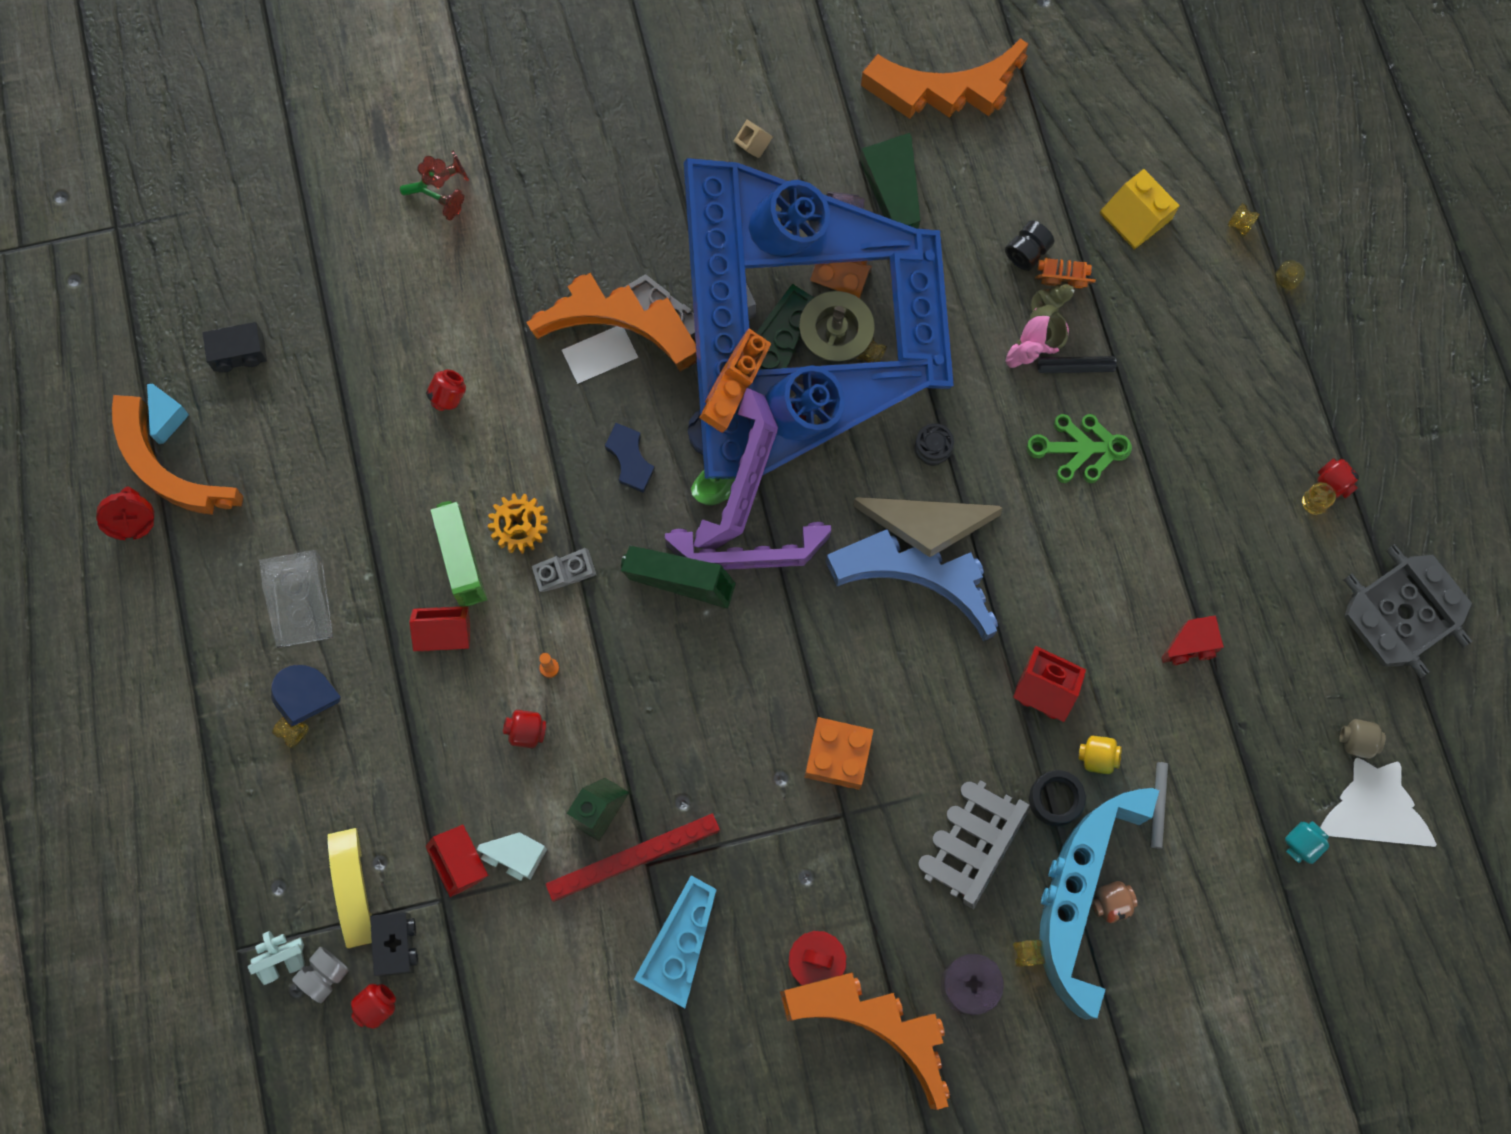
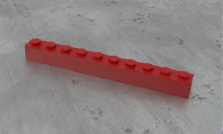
(632, 857)

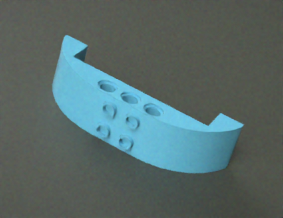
(1063, 938)

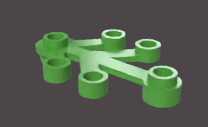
(1083, 446)

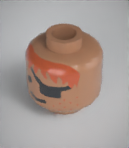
(1114, 901)

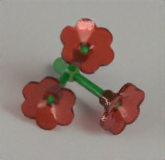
(436, 173)

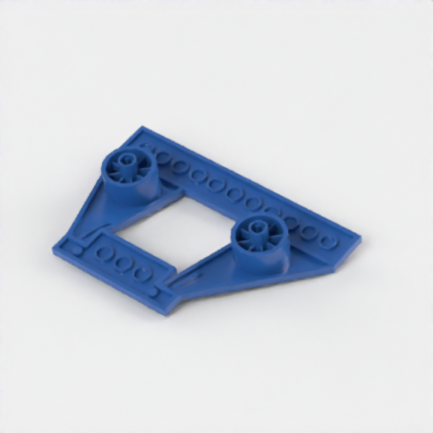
(738, 228)

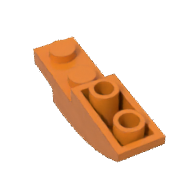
(734, 380)

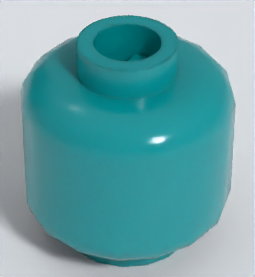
(1307, 842)

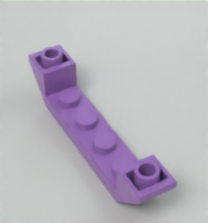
(752, 465)
(813, 538)

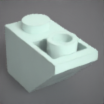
(516, 852)

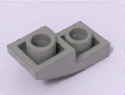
(564, 571)

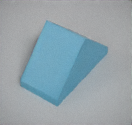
(164, 414)

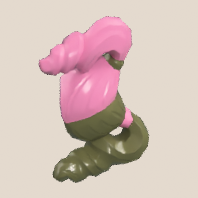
(1046, 327)

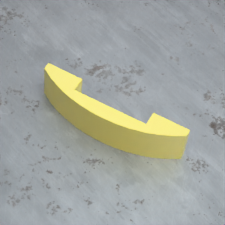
(349, 887)

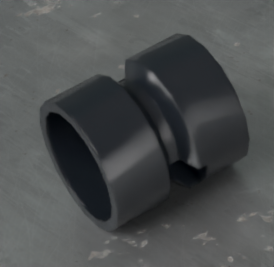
(1028, 247)

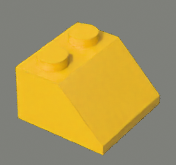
(1139, 209)

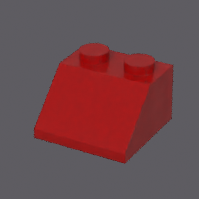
(1049, 684)

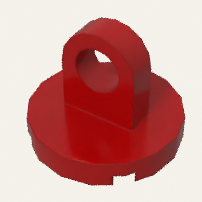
(125, 515)
(816, 957)

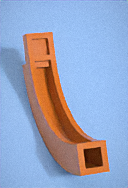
(131, 433)

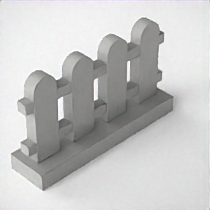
(974, 857)

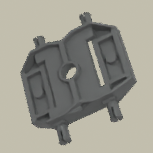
(1399, 640)

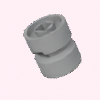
(320, 975)

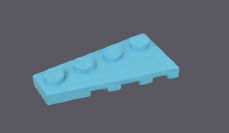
(675, 953)

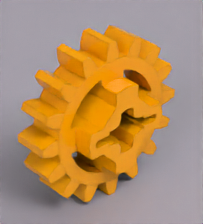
(512, 532)

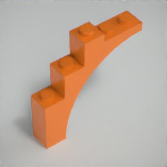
(911, 89)
(620, 309)
(881, 1015)

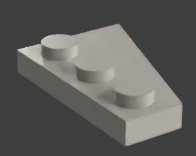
(648, 291)

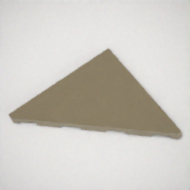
(927, 524)

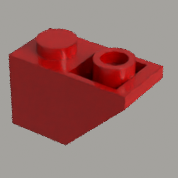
(1195, 639)

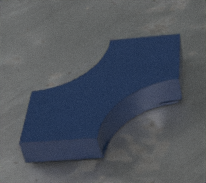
(625, 447)

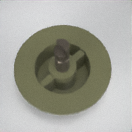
(836, 326)

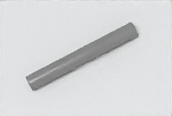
(1159, 811)

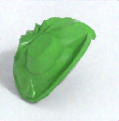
(711, 490)

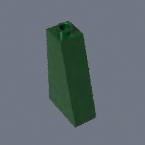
(893, 178)
(679, 575)
(596, 807)

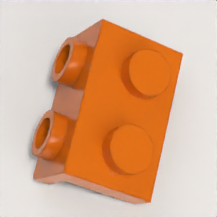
(842, 276)

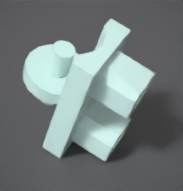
(265, 963)

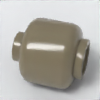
(1362, 738)

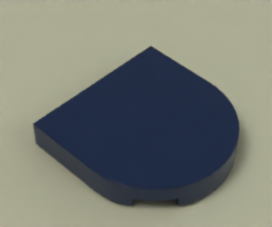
(302, 693)

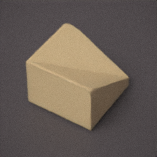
(753, 139)

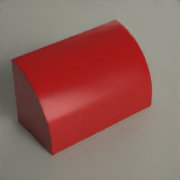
(440, 628)
(456, 860)

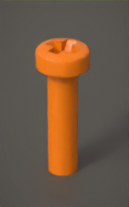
(549, 667)

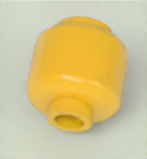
(1100, 754)

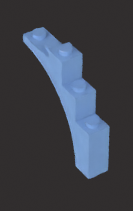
(954, 580)

